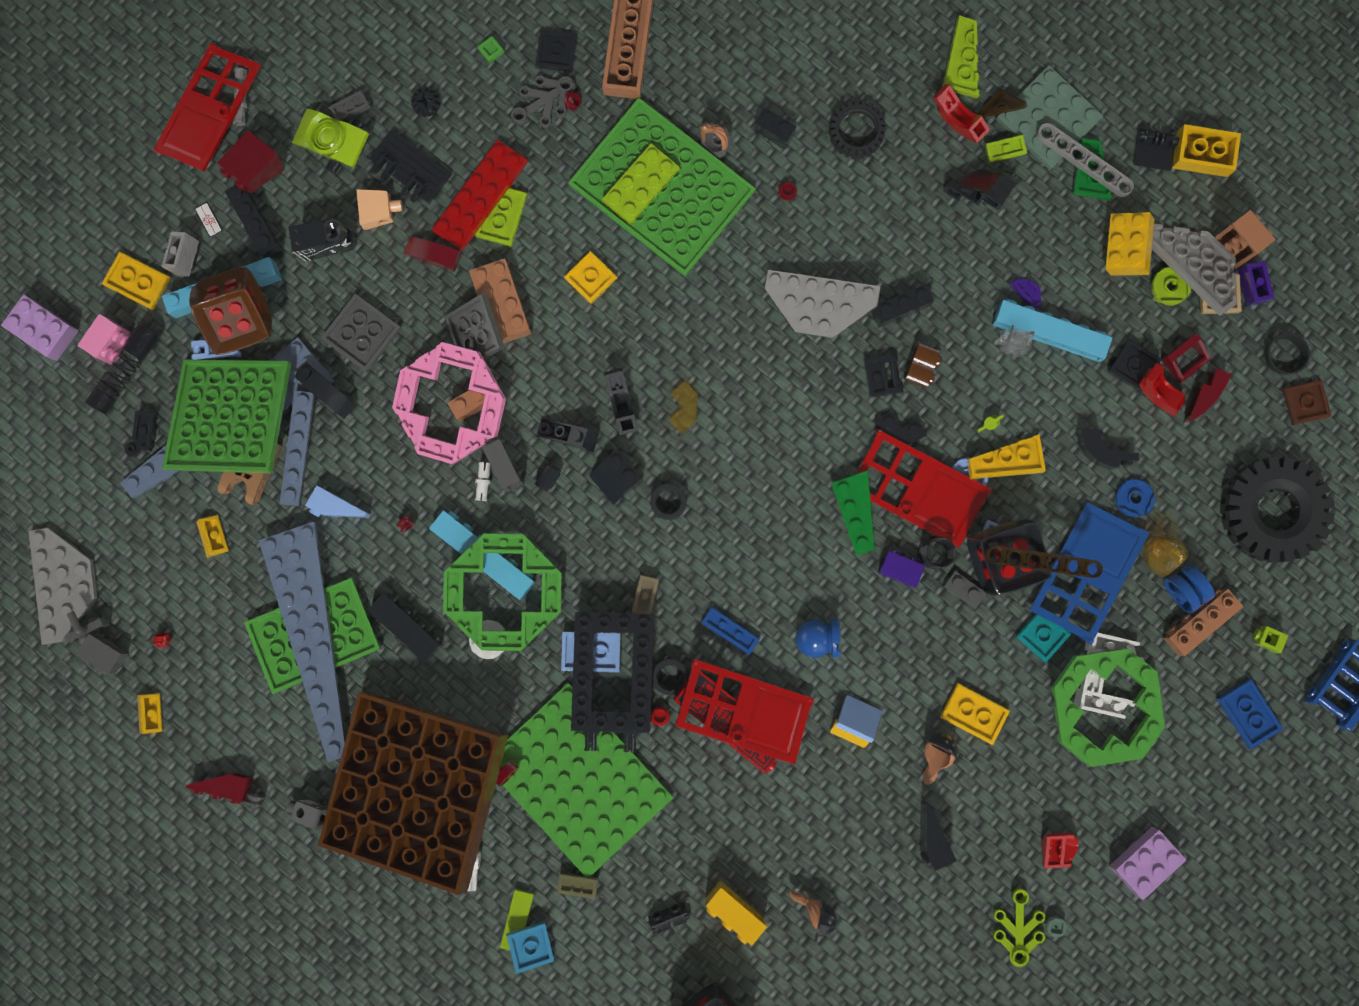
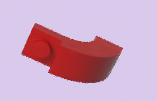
(958, 116)
(1161, 392)

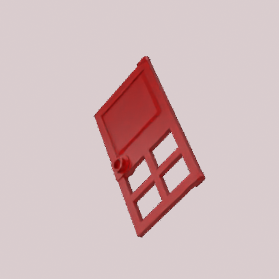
(202, 120)
(937, 496)
(763, 718)

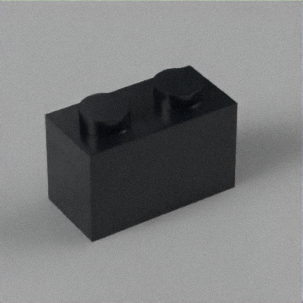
(774, 128)

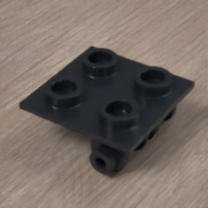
(1155, 149)

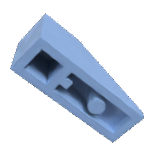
(327, 504)

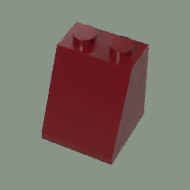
(250, 163)

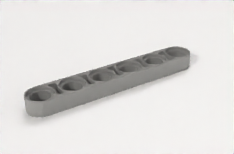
(1087, 156)

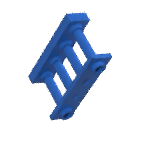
(1350, 717)

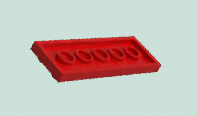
(479, 195)

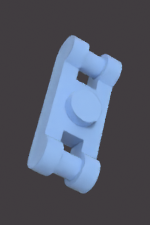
(209, 355)

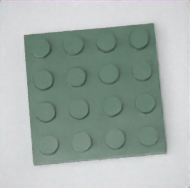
(1052, 102)

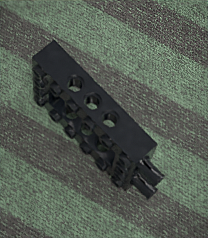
(600, 721)

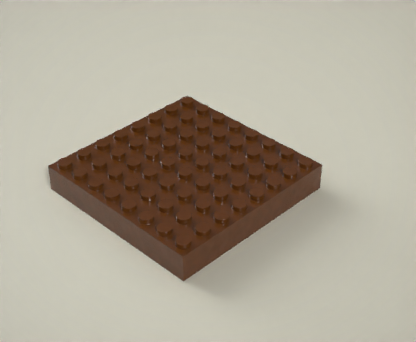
(413, 791)

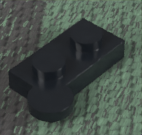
(142, 433)

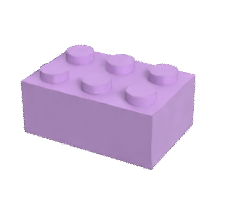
(39, 328)
(1147, 863)

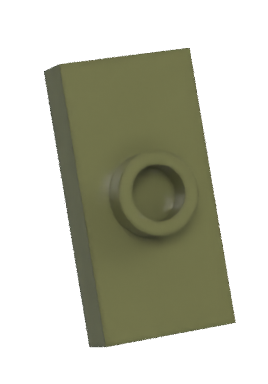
(577, 885)

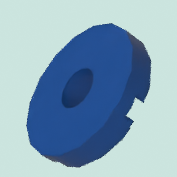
(1124, 501)

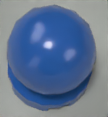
(817, 638)

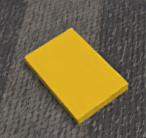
(136, 280)
(974, 713)

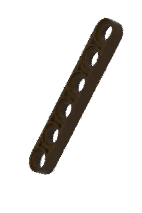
(1043, 564)

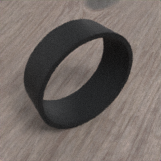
(1301, 344)

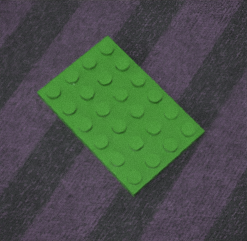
(350, 632)

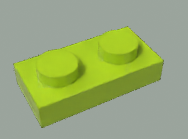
(1005, 149)

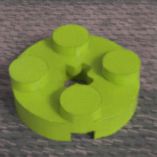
(1163, 294)

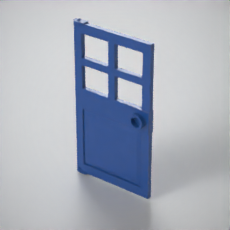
(1102, 539)

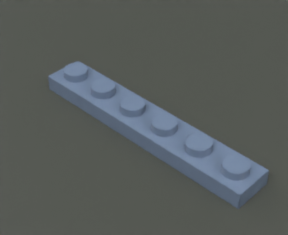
(297, 448)

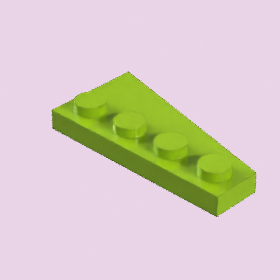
(963, 59)

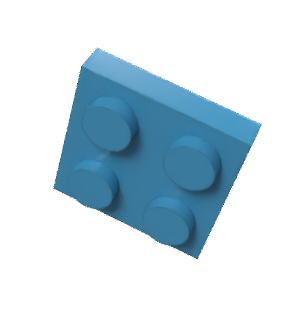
(529, 947)

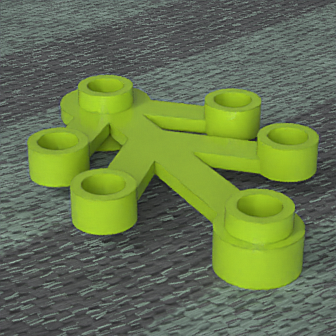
(1020, 930)

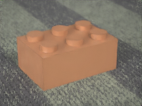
(1245, 238)

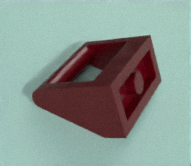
(1169, 360)

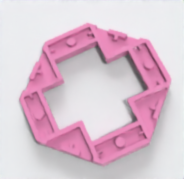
(481, 381)

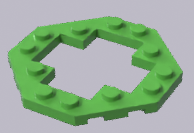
(472, 621)
(1069, 713)

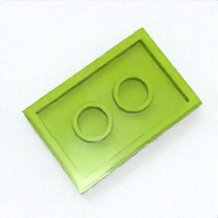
(504, 219)

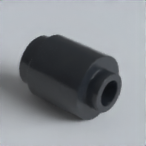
(547, 477)

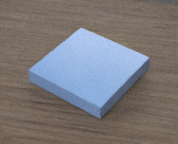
(859, 718)

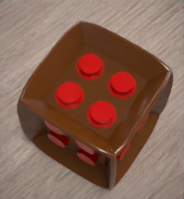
(230, 311)

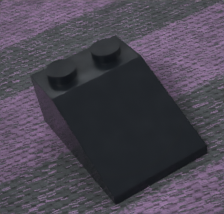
(933, 843)

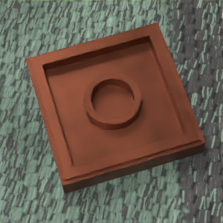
(1306, 402)

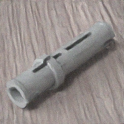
(239, 118)

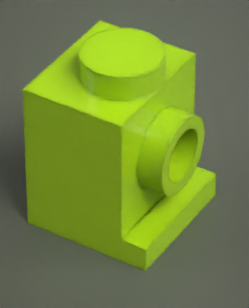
(1275, 642)

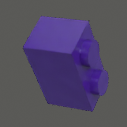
(1256, 283)
(901, 569)

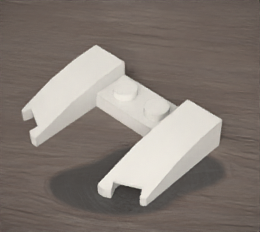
(1090, 693)

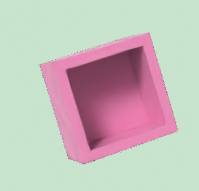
(104, 339)

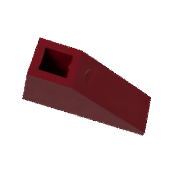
(229, 786)

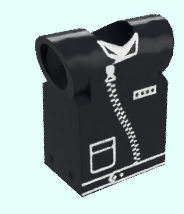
(321, 239)

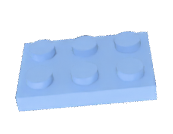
(605, 652)

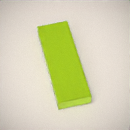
(517, 914)

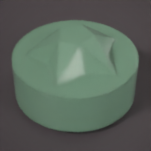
(1056, 926)

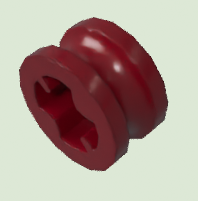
(405, 524)

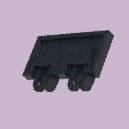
(411, 167)

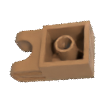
(254, 482)

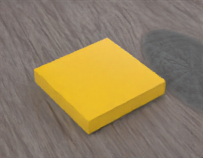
(590, 277)

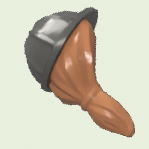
(715, 138)

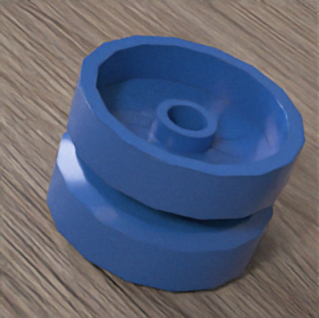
(1189, 588)

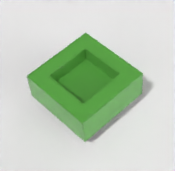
(490, 49)

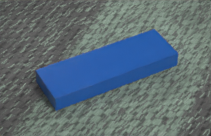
(730, 630)

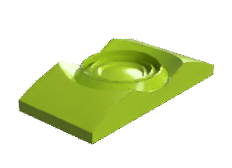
(330, 137)

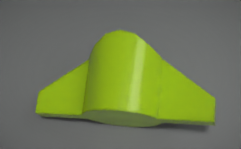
(991, 422)

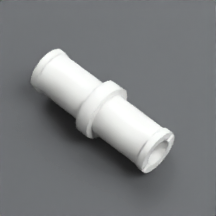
(482, 481)

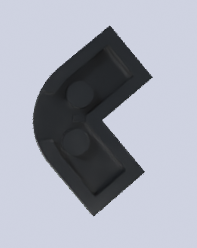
(907, 434)

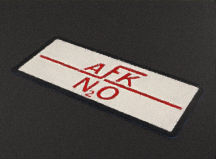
(208, 219)

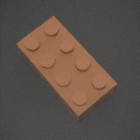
(503, 297)

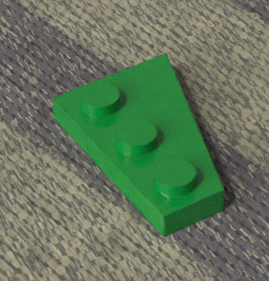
(1083, 183)

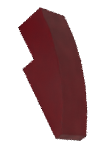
(432, 253)
(1207, 394)

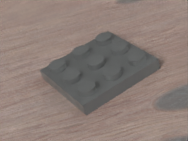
(475, 327)
(361, 333)

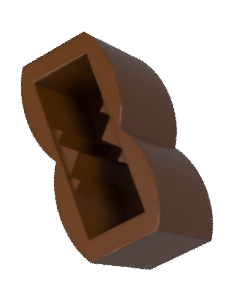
(922, 366)

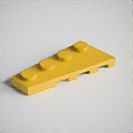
(1011, 460)

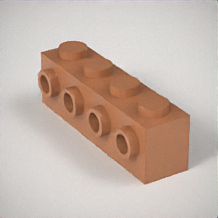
(1202, 622)

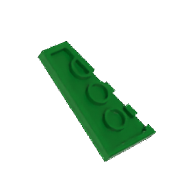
(855, 505)

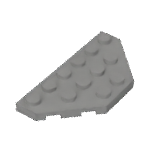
(1200, 263)
(820, 304)
(62, 583)

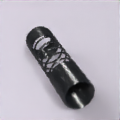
(139, 346)

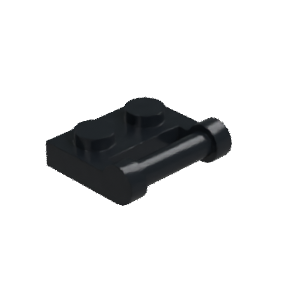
(877, 377)

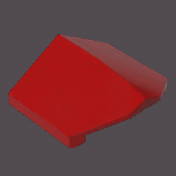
(1059, 850)

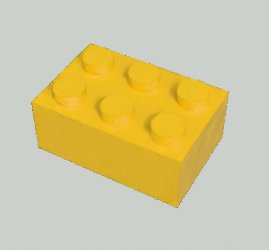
(1206, 150)
(1130, 244)
(735, 913)

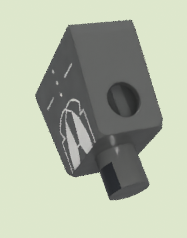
(308, 813)

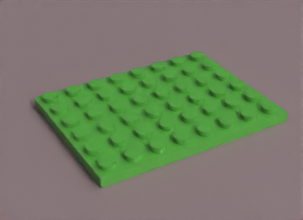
(692, 205)
(577, 796)

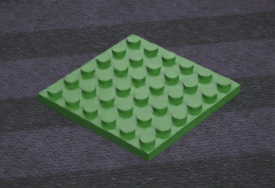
(227, 416)

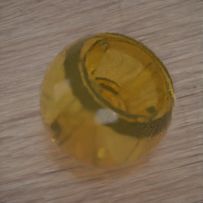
(1165, 555)

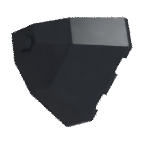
(983, 185)

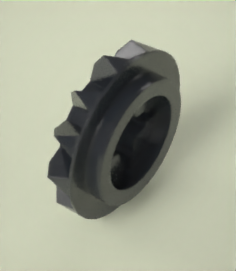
(433, 105)

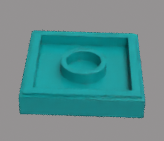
(1042, 637)

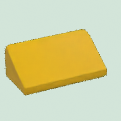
(212, 535)
(149, 713)
(848, 736)

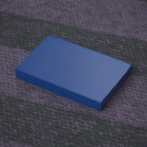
(1249, 714)

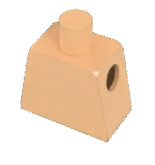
(376, 208)

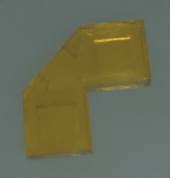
(687, 415)

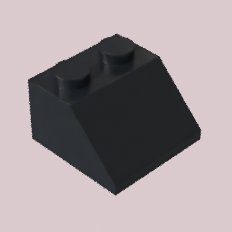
(615, 477)

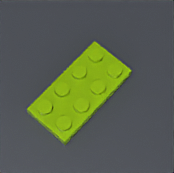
(640, 184)

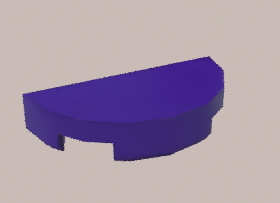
(1028, 292)

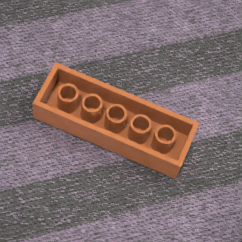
(627, 48)

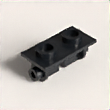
(660, 920)

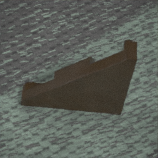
(1001, 103)

